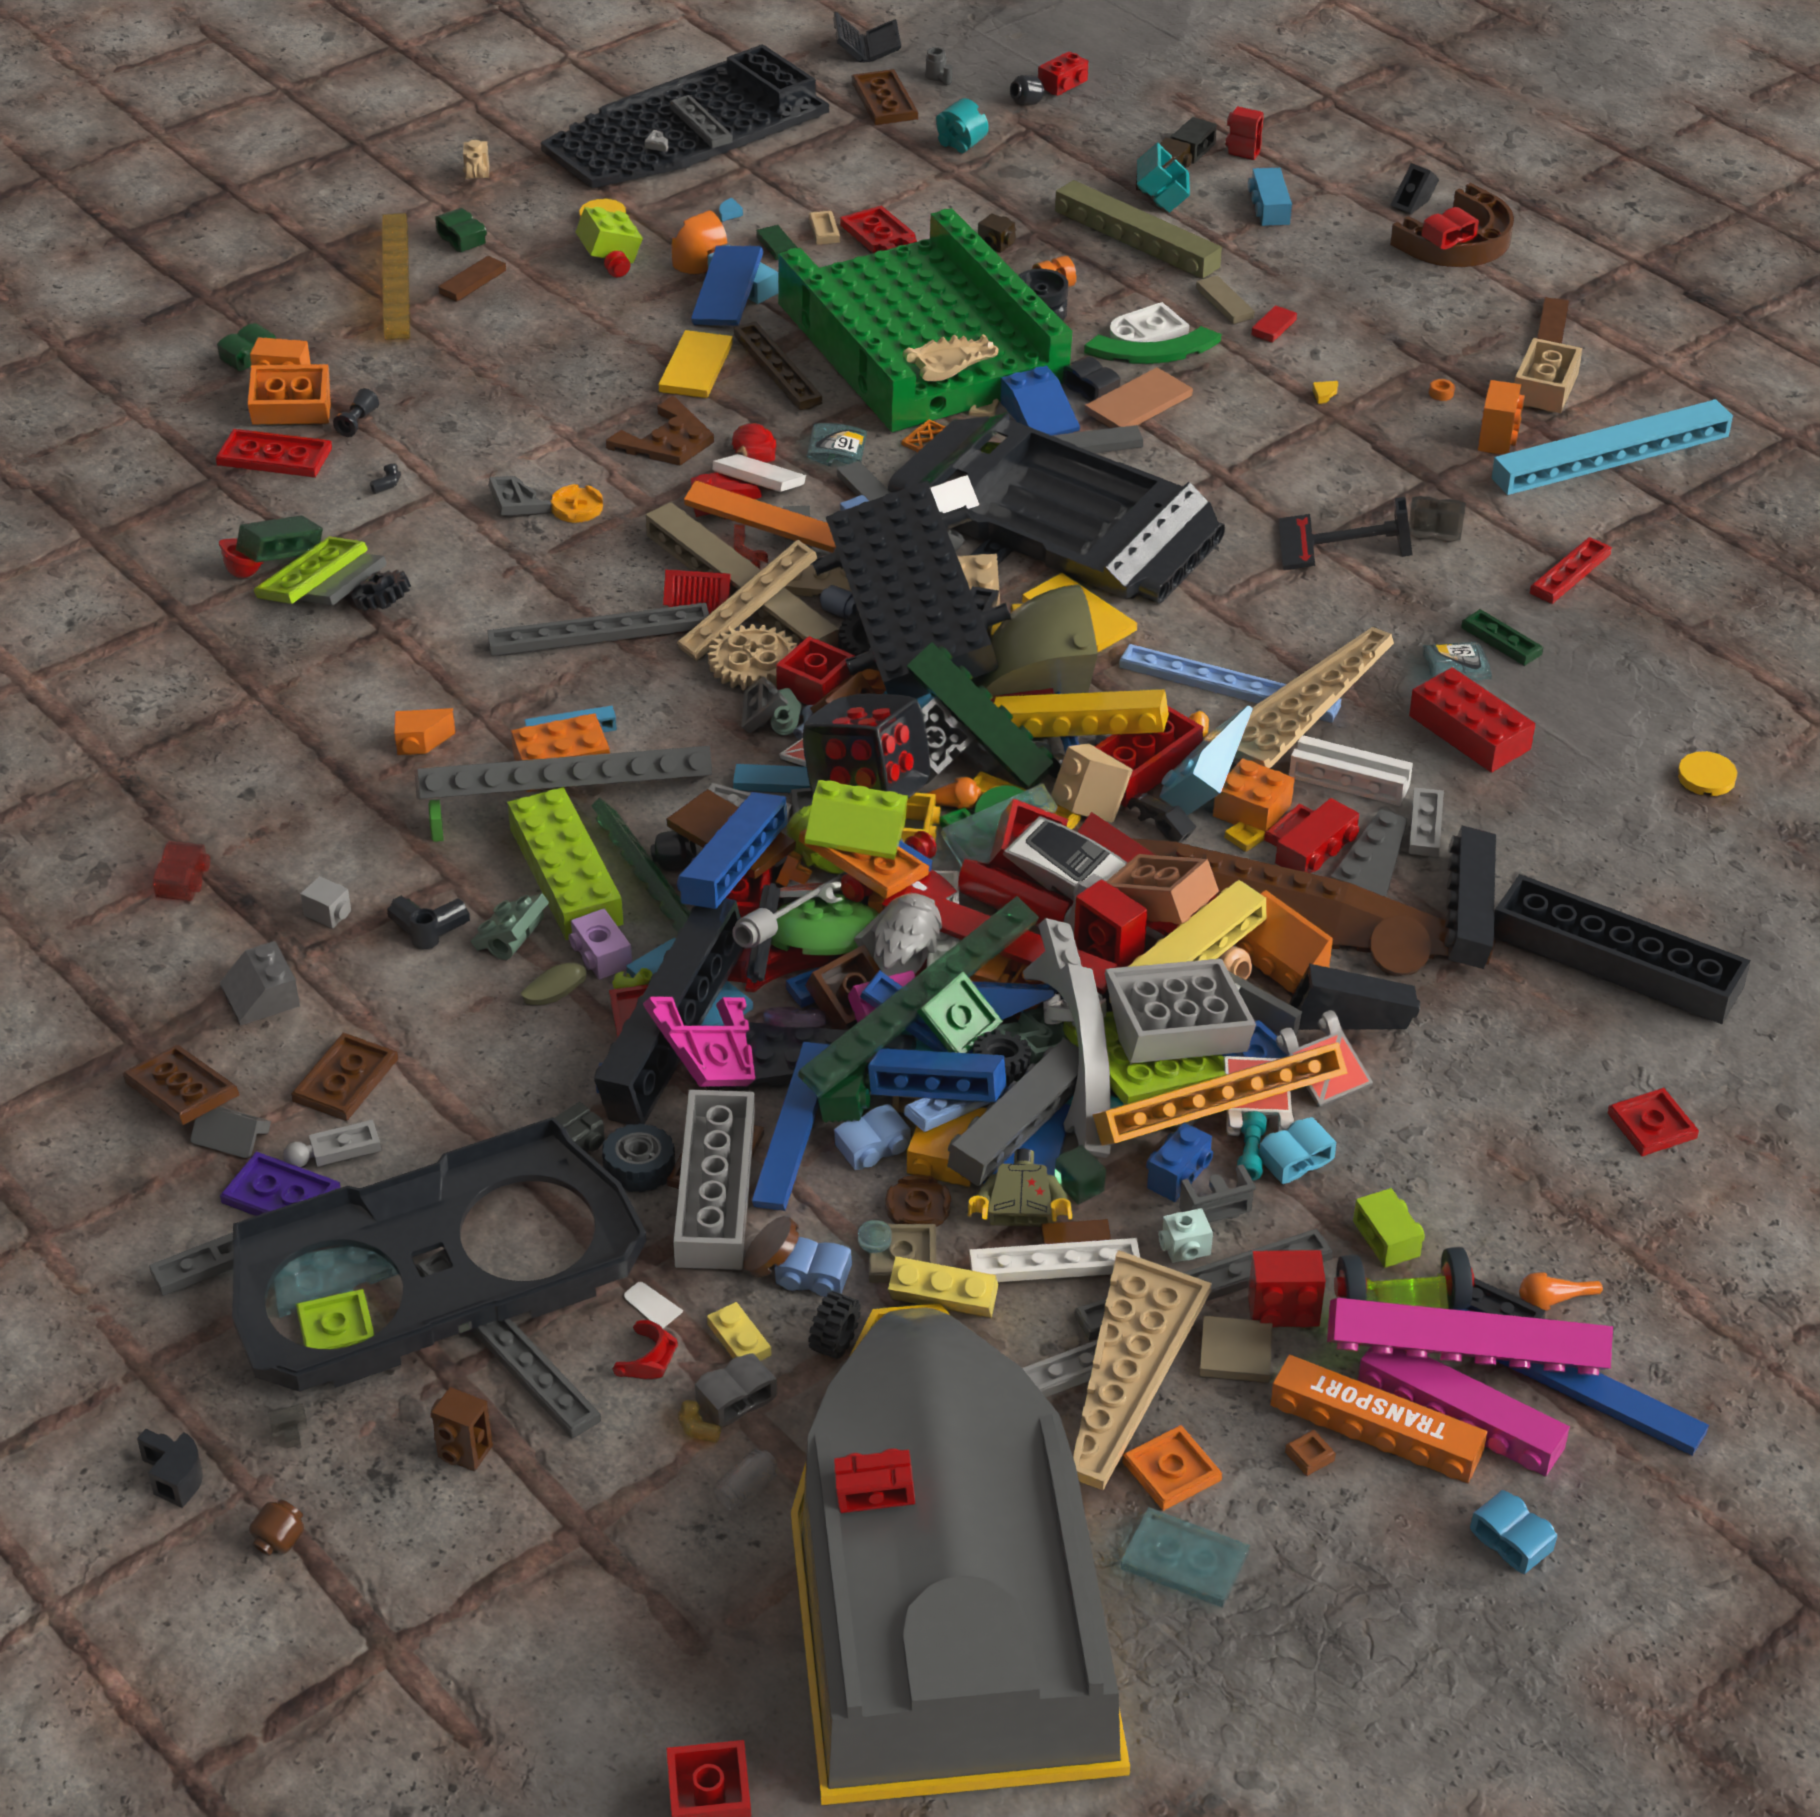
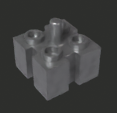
(943, 737)

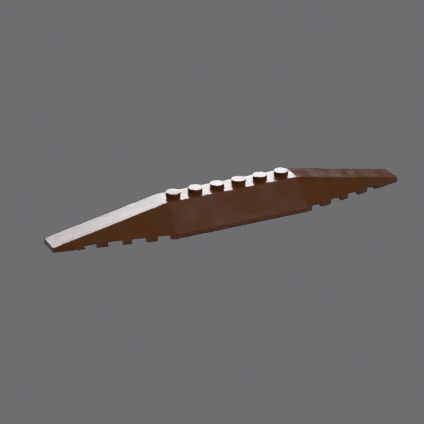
(1332, 905)

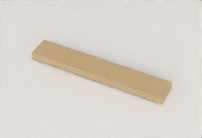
(747, 599)

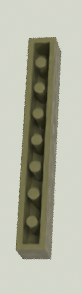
(1138, 229)

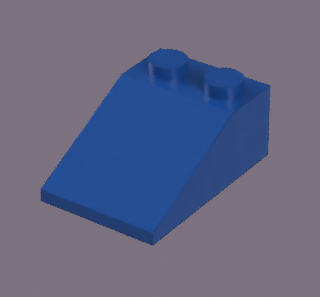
(1038, 401)
(1013, 997)

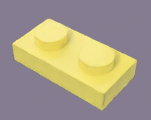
(738, 1332)

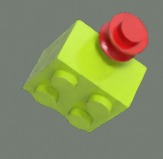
(609, 237)

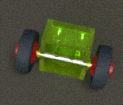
(1446, 1290)

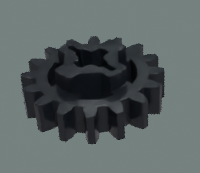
(381, 590)

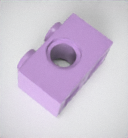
(600, 943)

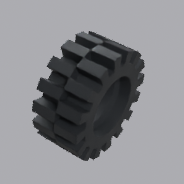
(1015, 1052)
(834, 1324)

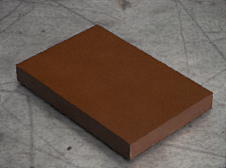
(344, 1076)

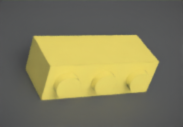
(951, 1286)

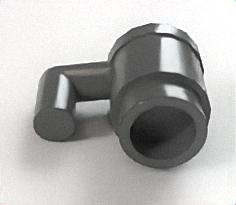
(936, 66)

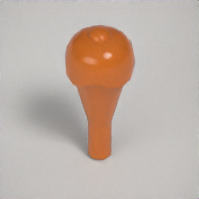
(959, 794)
(1547, 1291)

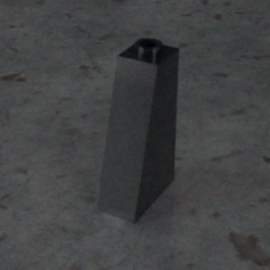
(1356, 999)

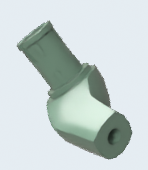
(786, 717)

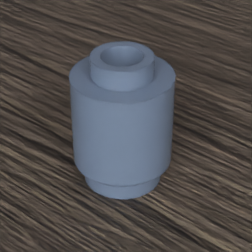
(838, 601)

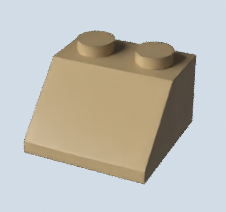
(1091, 782)

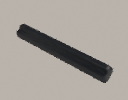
(759, 954)

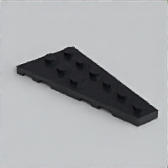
(778, 1048)

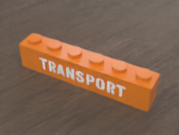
(1378, 1418)

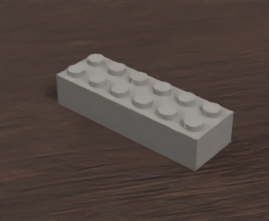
(714, 1180)

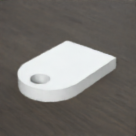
(1149, 325)

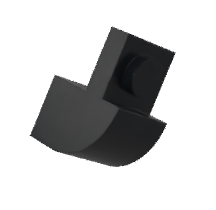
(175, 1467)

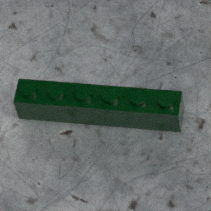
(977, 712)

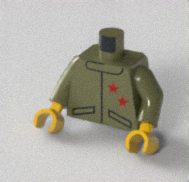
(1021, 1194)

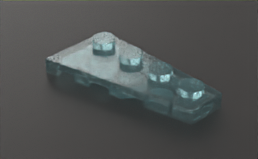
(976, 834)
(326, 1273)

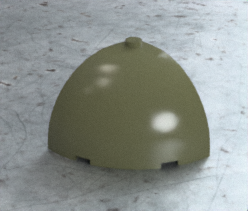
(1045, 646)

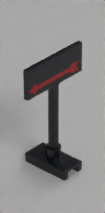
(1299, 542)

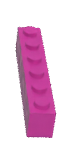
(1512, 1426)

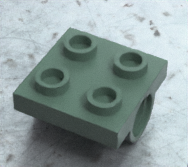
(510, 925)

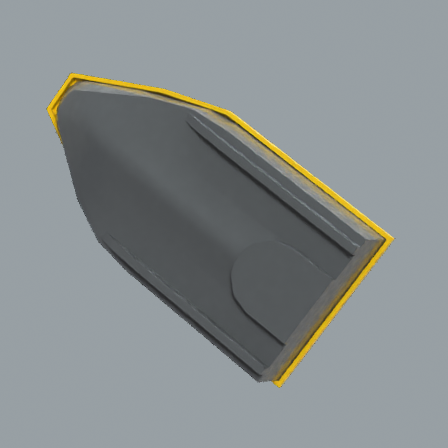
(961, 1628)

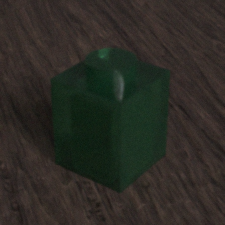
(1080, 1174)

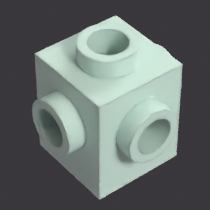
(1186, 1235)

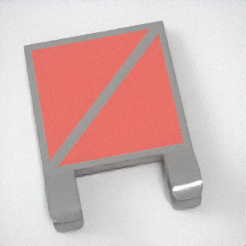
(1337, 1087)

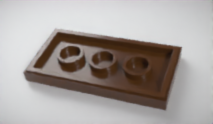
(884, 97)
(707, 814)
(180, 1084)

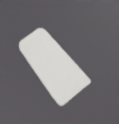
(652, 1304)

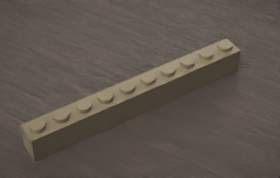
(707, 553)

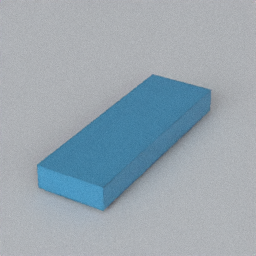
(770, 778)

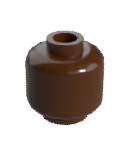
(276, 1527)

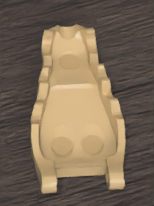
(946, 358)

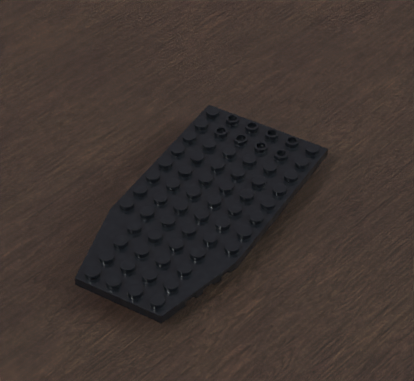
(747, 94)

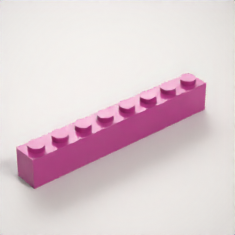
(1470, 1335)

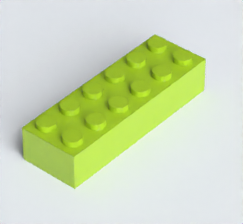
(563, 858)

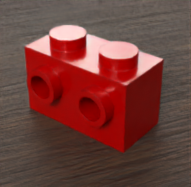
(1063, 73)

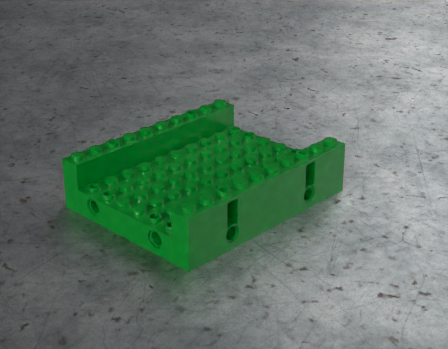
(904, 297)

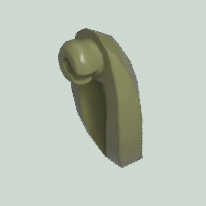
(554, 984)

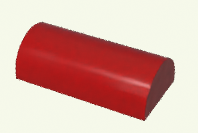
(998, 887)

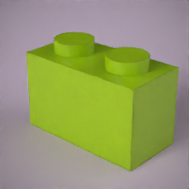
(1388, 1227)

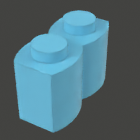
(1297, 1150)

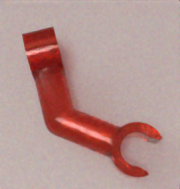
(753, 556)

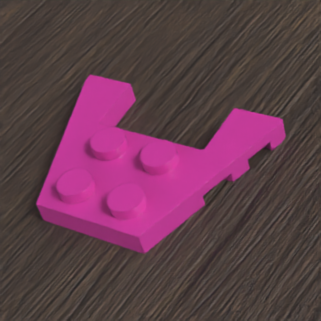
(709, 1052)

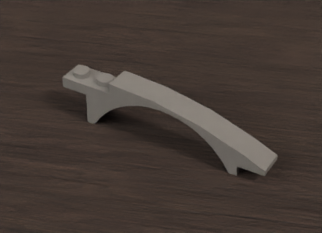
(1063, 971)

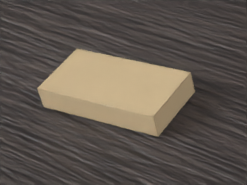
(824, 227)

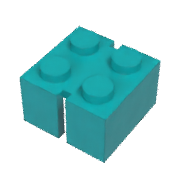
(1168, 184)

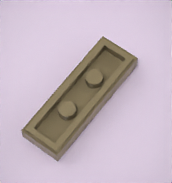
(1225, 299)

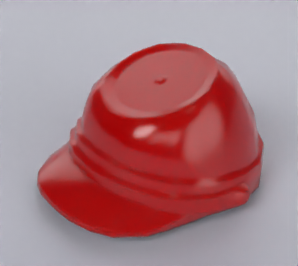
(236, 562)

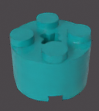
(961, 125)

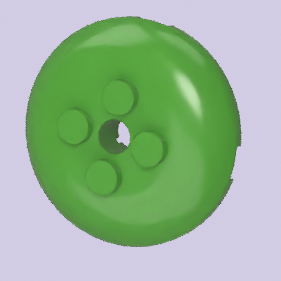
(823, 926)

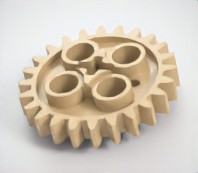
(748, 655)

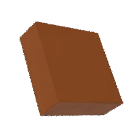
(1310, 1452)

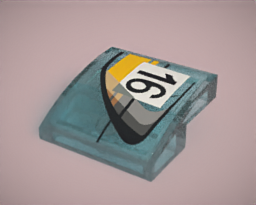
(836, 442)
(1464, 657)

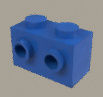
(1180, 1158)

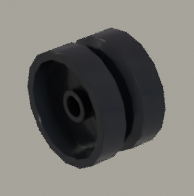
(1050, 287)

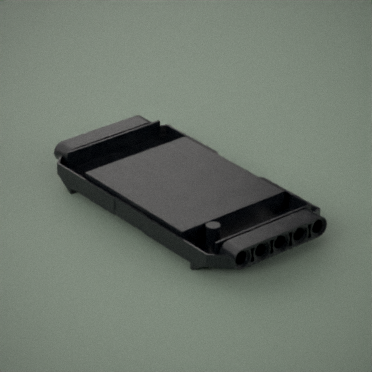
(1096, 513)

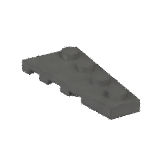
(1374, 854)

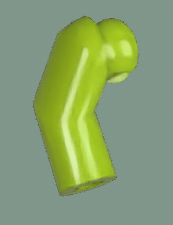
(641, 978)

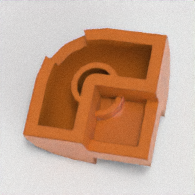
(696, 242)

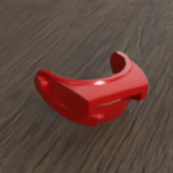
(657, 1360)

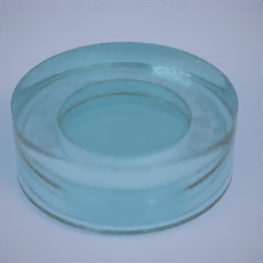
(874, 1236)

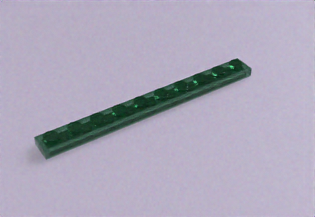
(901, 1008)

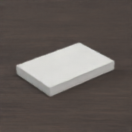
(758, 472)

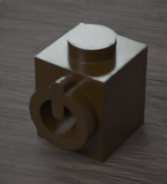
(997, 232)

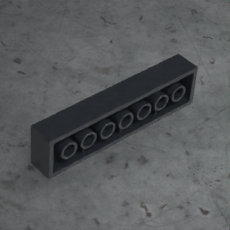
(1621, 948)
(693, 975)

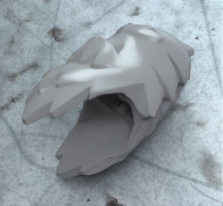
(906, 933)

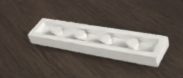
(1051, 1260)

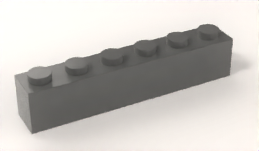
(1016, 1114)

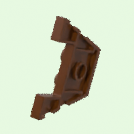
(672, 442)

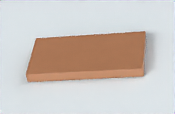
(1139, 399)

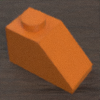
(422, 730)

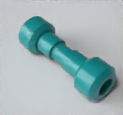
(1253, 1128)

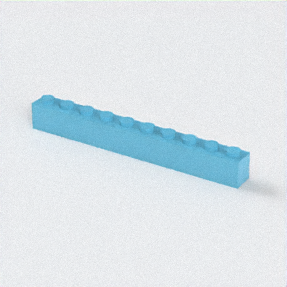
(1611, 447)

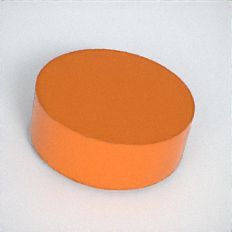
(1441, 389)

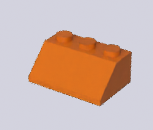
(289, 394)
(1286, 944)

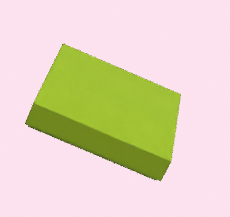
(335, 1320)

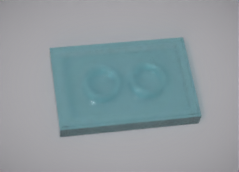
(1185, 1557)

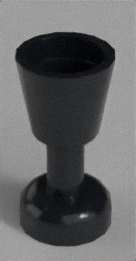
(363, 404)

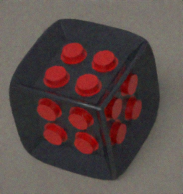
(868, 743)

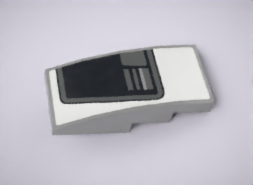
(1061, 856)

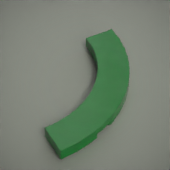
(1153, 352)

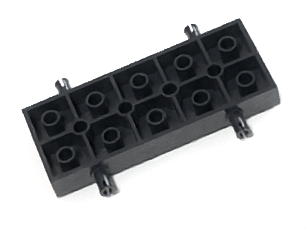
(909, 586)

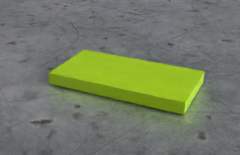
(310, 569)

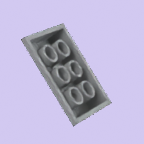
(1178, 1010)

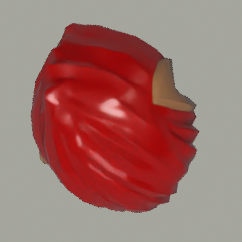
(754, 442)

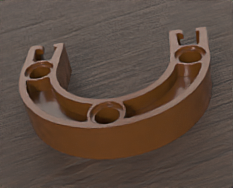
(1488, 245)

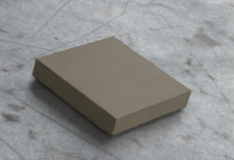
(908, 1242)
(1236, 1349)

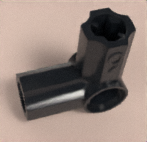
(427, 924)

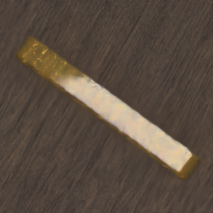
(395, 276)

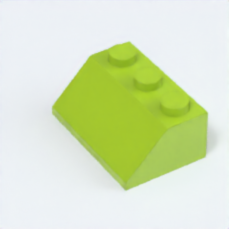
(856, 819)

